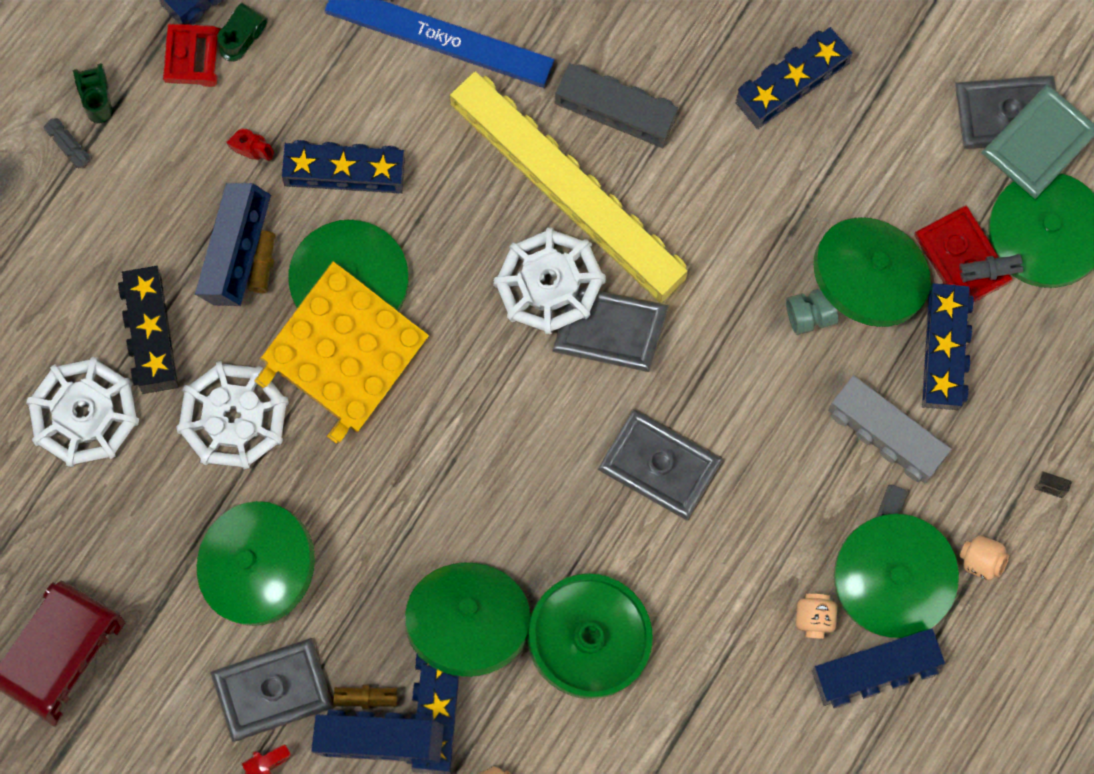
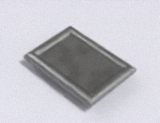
(991, 105)
(617, 333)
(660, 464)
(271, 689)

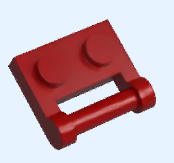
(182, 51)

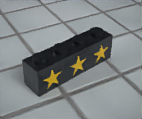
(149, 330)

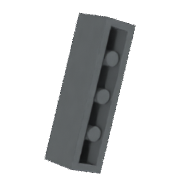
(616, 105)

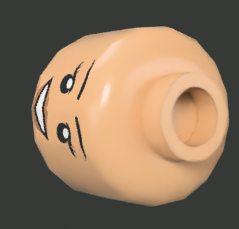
(984, 557)
(816, 615)

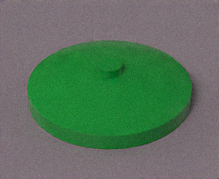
(1048, 232)
(360, 250)
(871, 272)
(255, 563)
(896, 575)
(467, 619)
(590, 636)

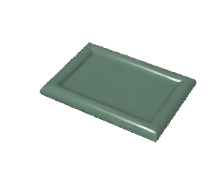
(1040, 141)

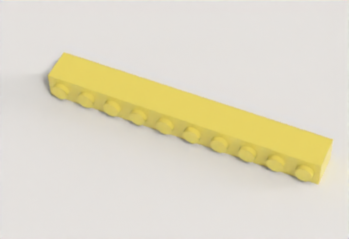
(569, 187)

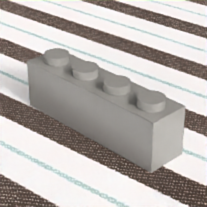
(889, 430)

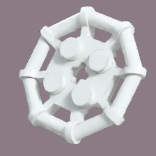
(556, 295)
(218, 426)
(85, 428)

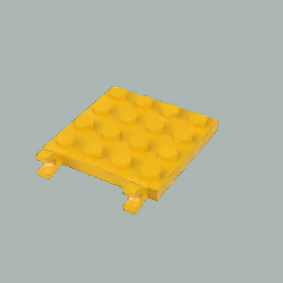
(342, 349)

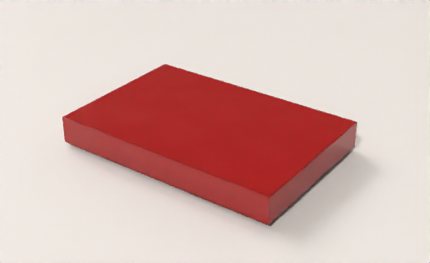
(957, 241)

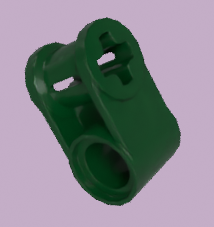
(243, 28)
(93, 88)

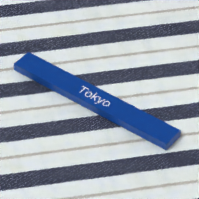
(445, 38)

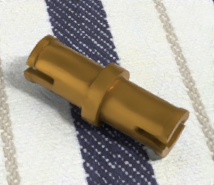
(262, 262)
(365, 697)

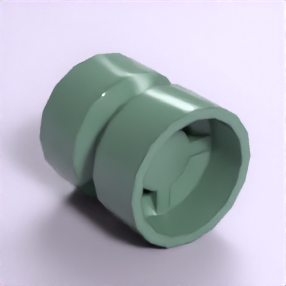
(809, 311)

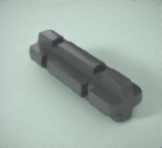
(67, 143)

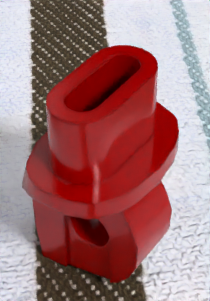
(253, 148)
(263, 764)

